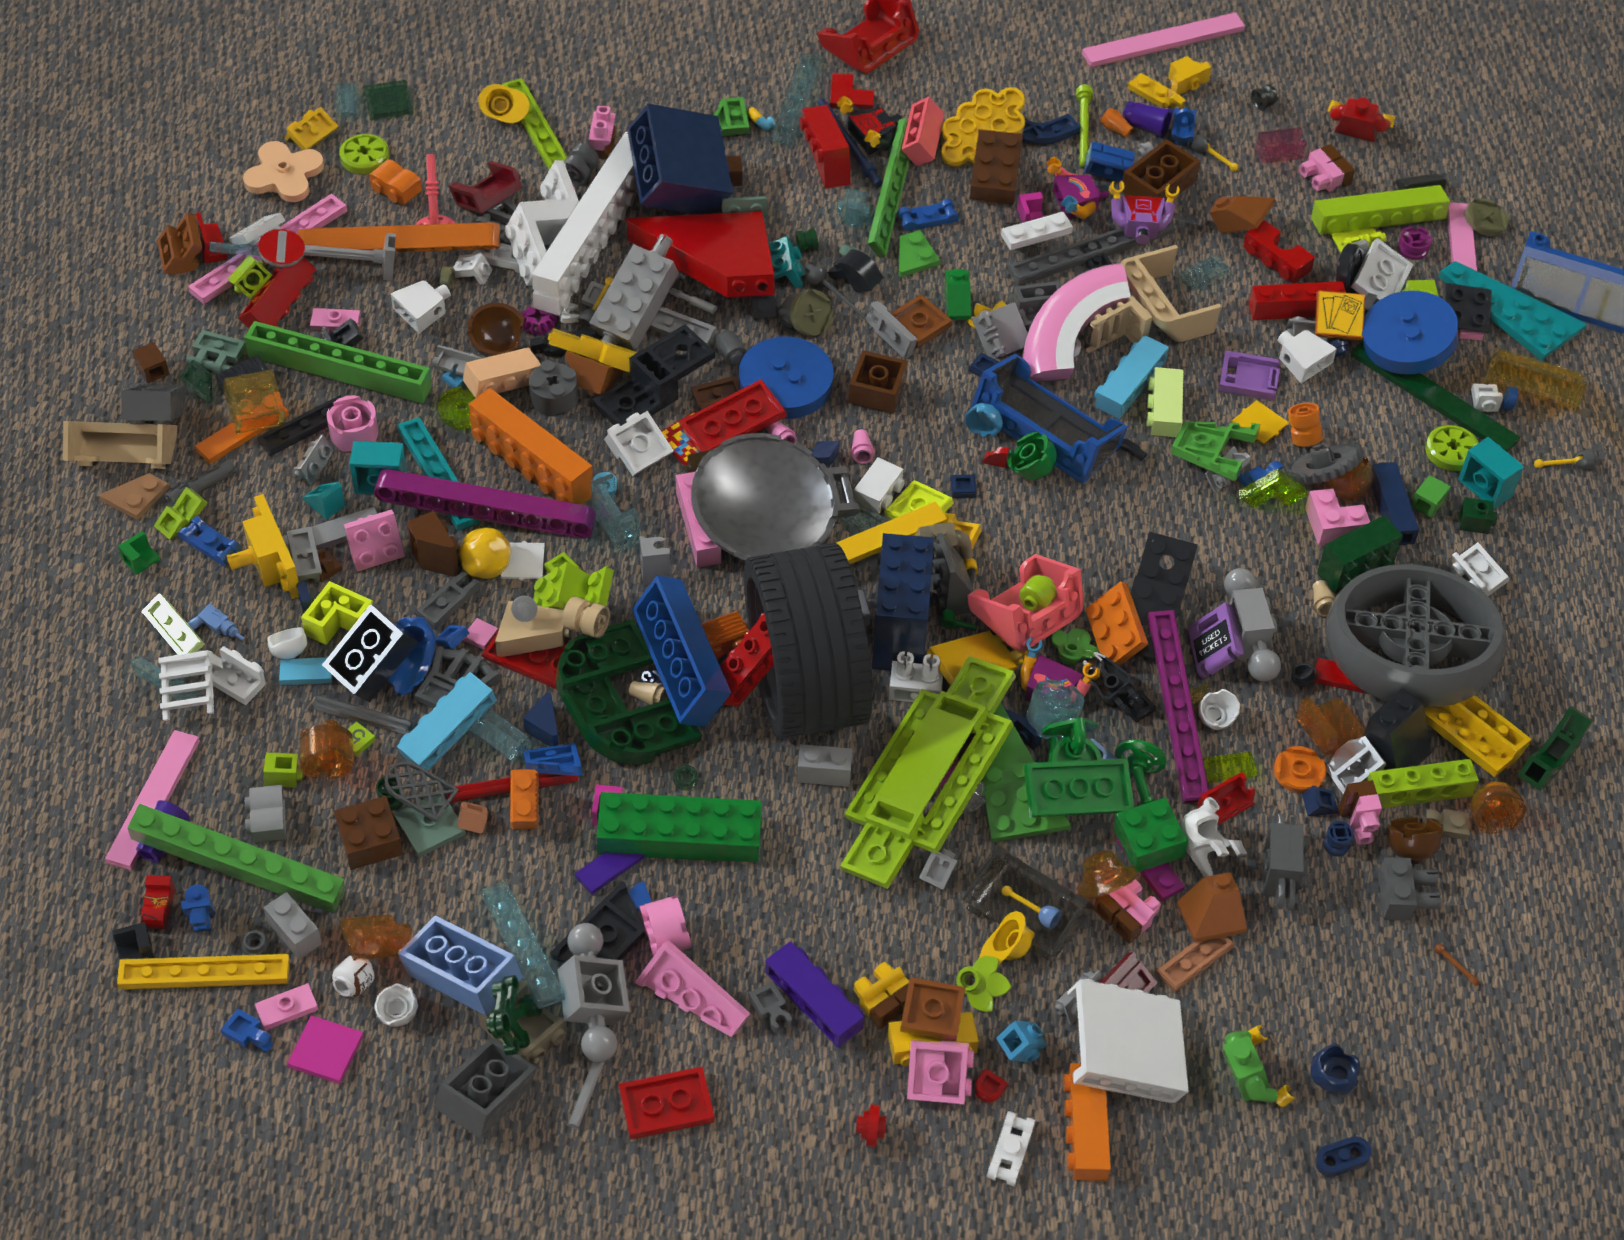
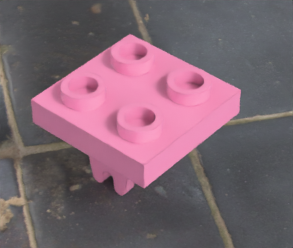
(374, 540)

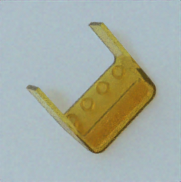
(1536, 377)

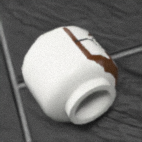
(353, 977)

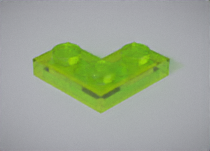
(1276, 485)

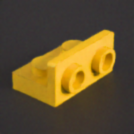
(311, 129)

